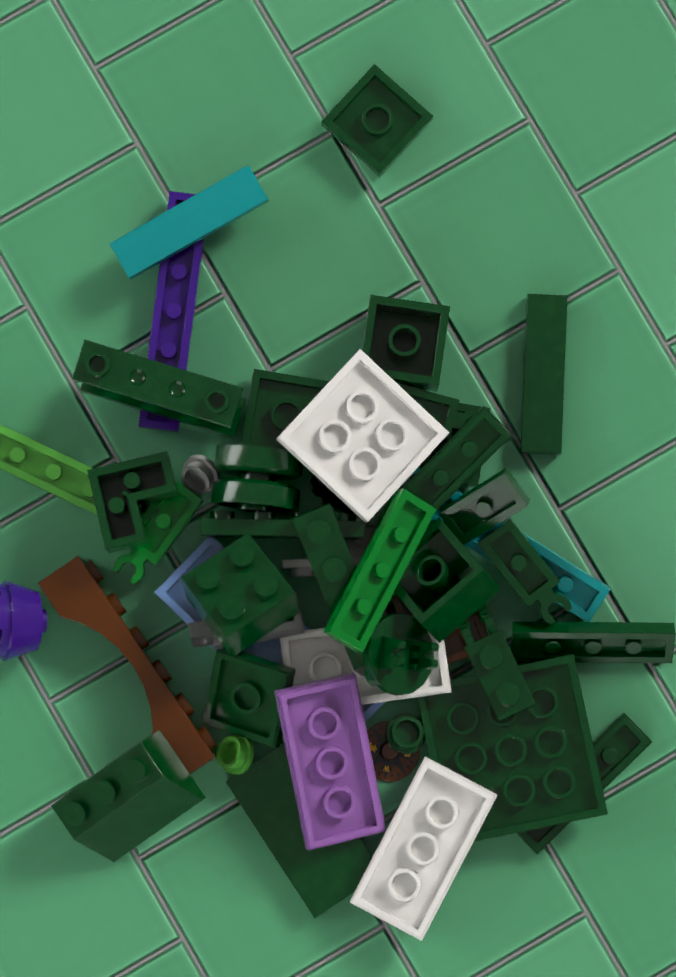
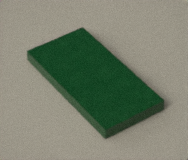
(269, 800)

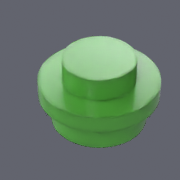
(235, 754)

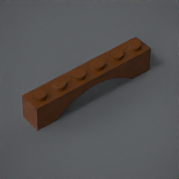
(80, 598)

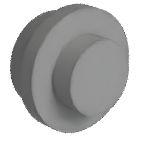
(199, 474)

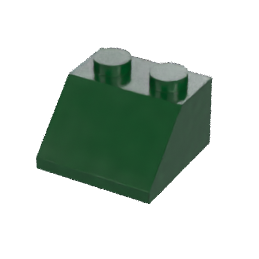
(444, 582)

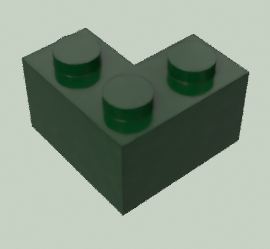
(121, 490)

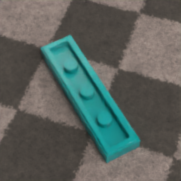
(189, 222)

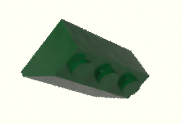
(129, 799)

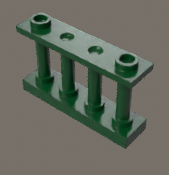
(159, 389)

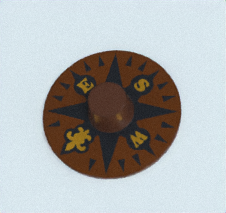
(387, 763)

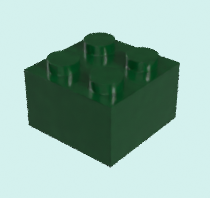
(407, 340)
(240, 594)

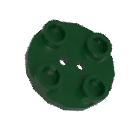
(399, 655)

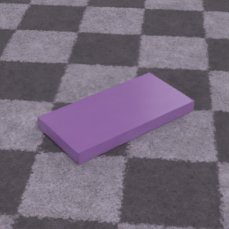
(330, 761)

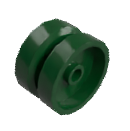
(257, 485)

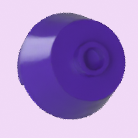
(20, 620)

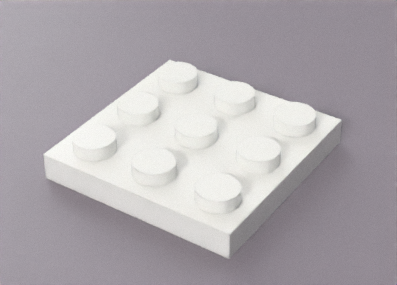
(362, 436)

